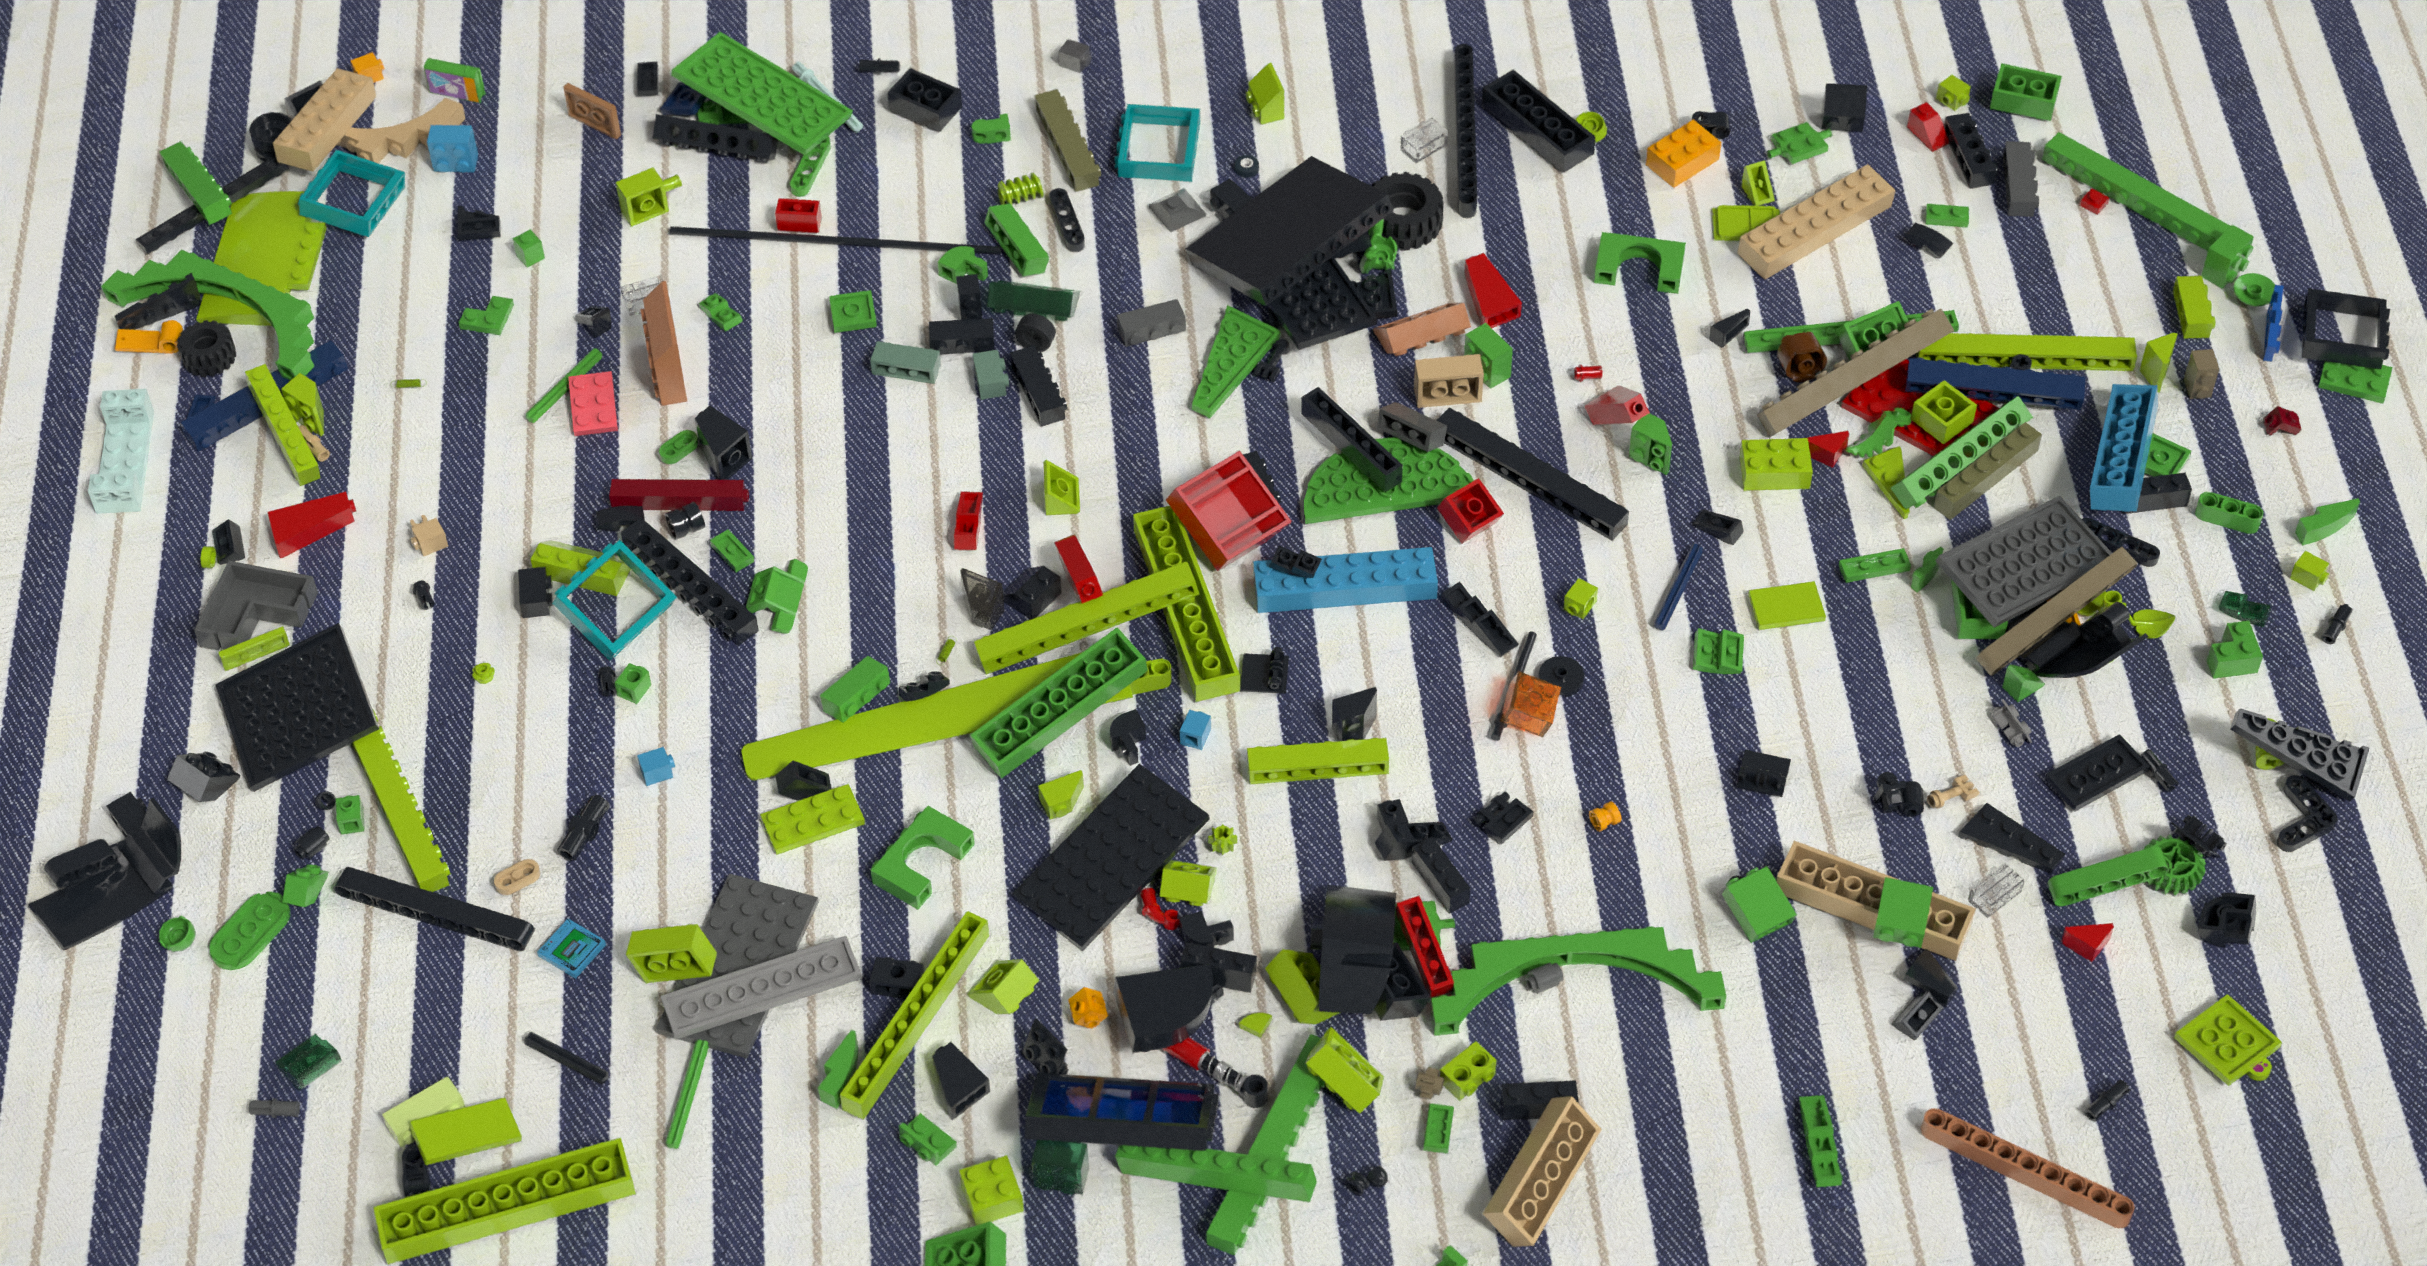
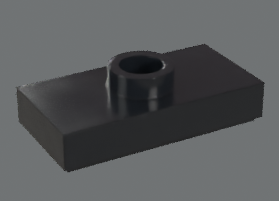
(647, 78)

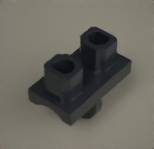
(1889, 792)

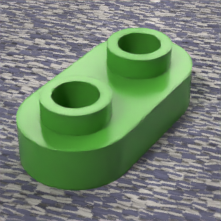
(677, 446)

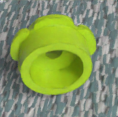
(483, 677)

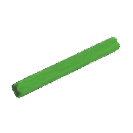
(562, 386)
(687, 1094)

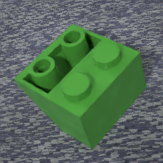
(1651, 443)

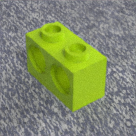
(1464, 1067)

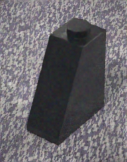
(958, 1080)

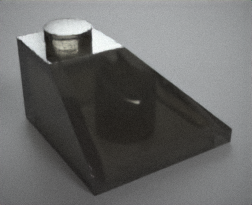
(982, 598)

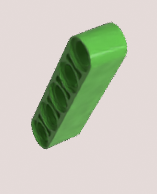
(2108, 876)

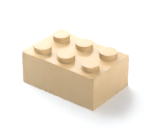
(1448, 381)

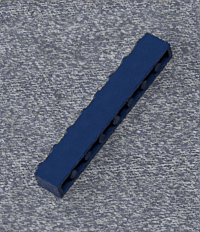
(1998, 383)
(242, 409)

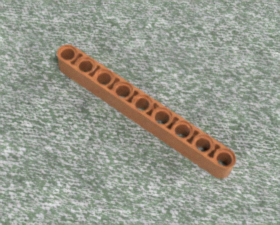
(2034, 1177)

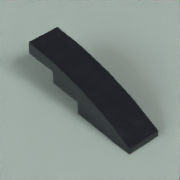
(1479, 620)

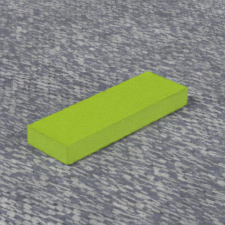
(254, 648)

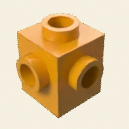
(1088, 1008)

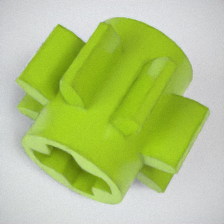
(1222, 839)

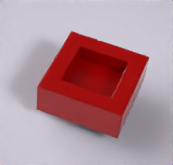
(2094, 201)

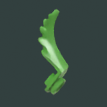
(1880, 433)

